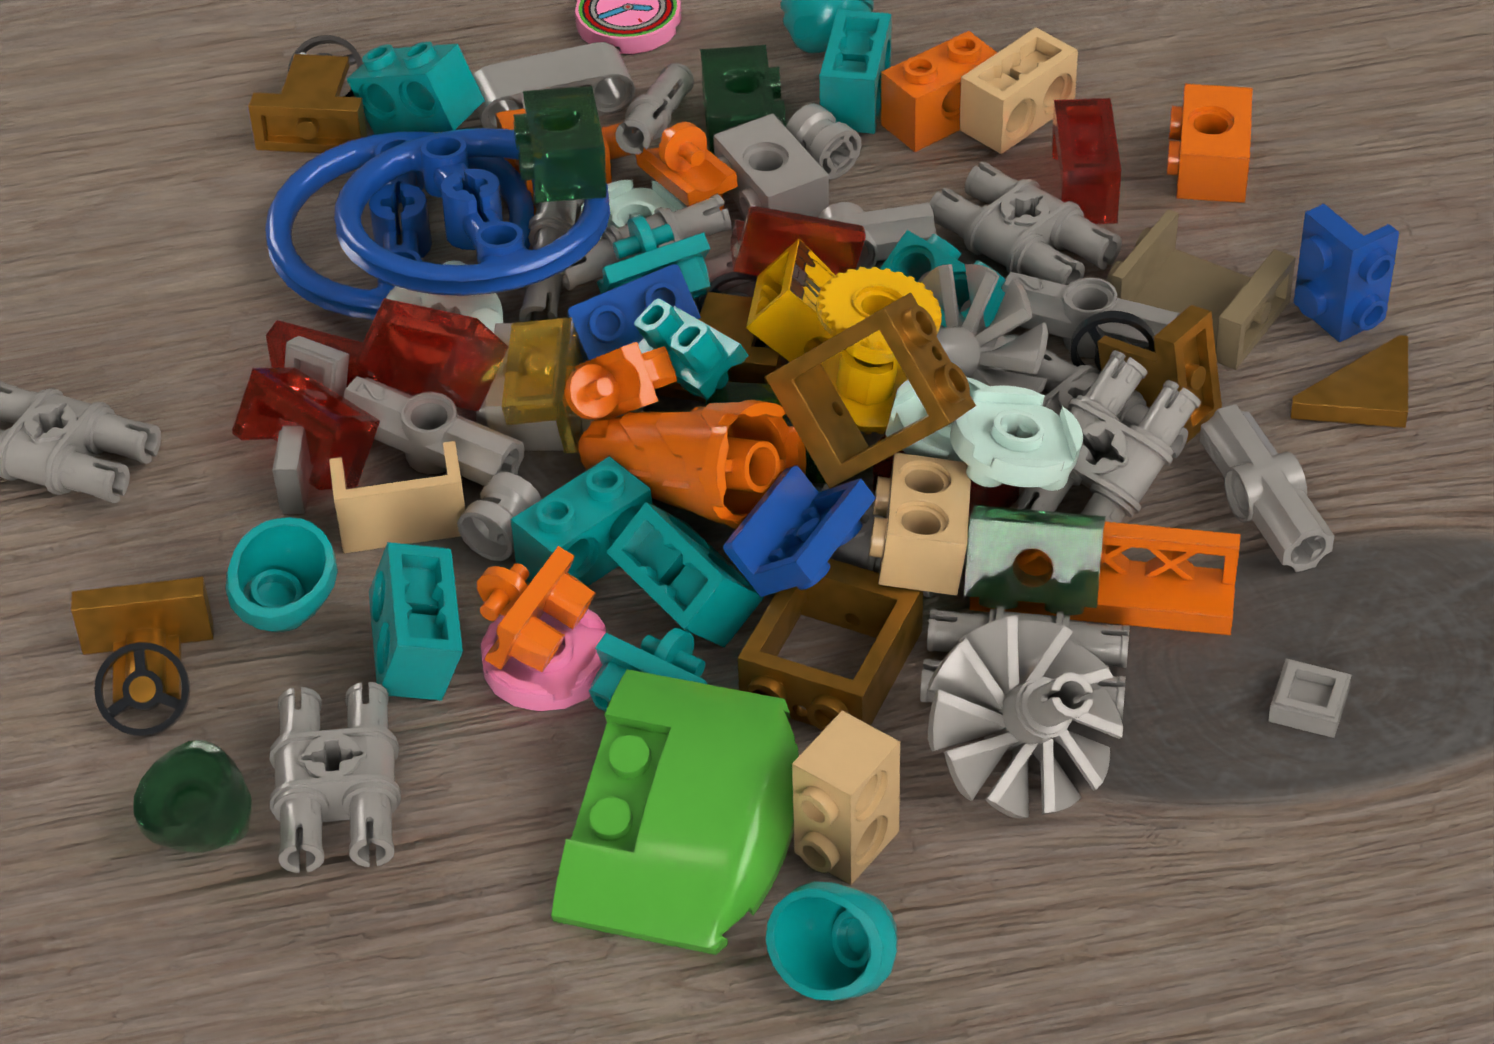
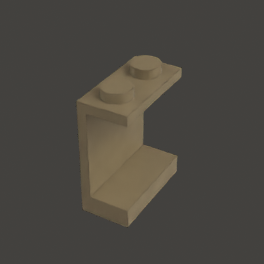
(1174, 280)

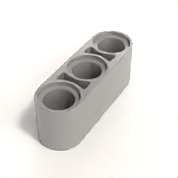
(579, 66)

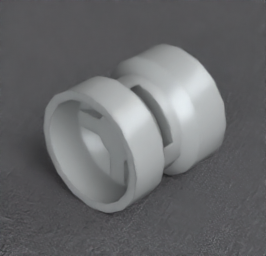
(827, 141)
(490, 517)

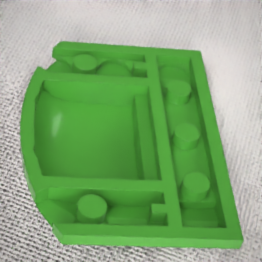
(680, 814)

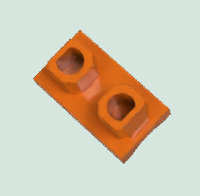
(687, 166)
(618, 382)
(521, 630)

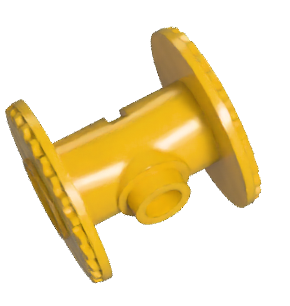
(867, 371)

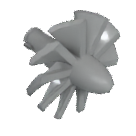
(984, 350)
(1020, 692)

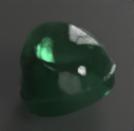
(193, 799)

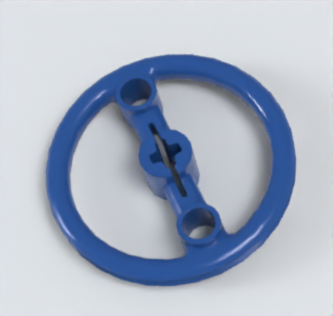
(470, 217)
(384, 218)

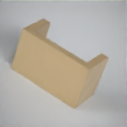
(399, 510)

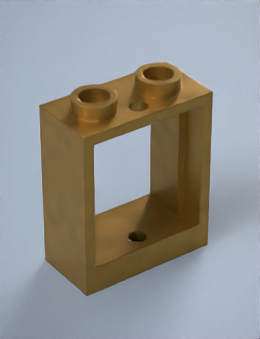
(823, 417)
(847, 599)

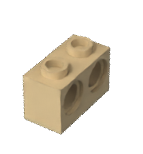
(1017, 89)
(922, 525)
(846, 797)

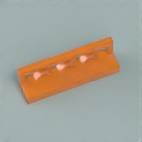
(1158, 592)

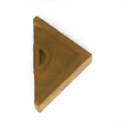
(1363, 392)

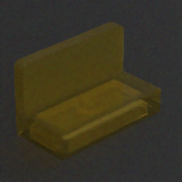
(536, 376)

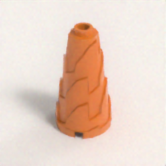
(701, 460)

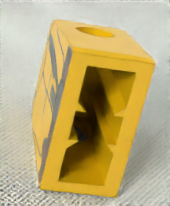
(786, 301)

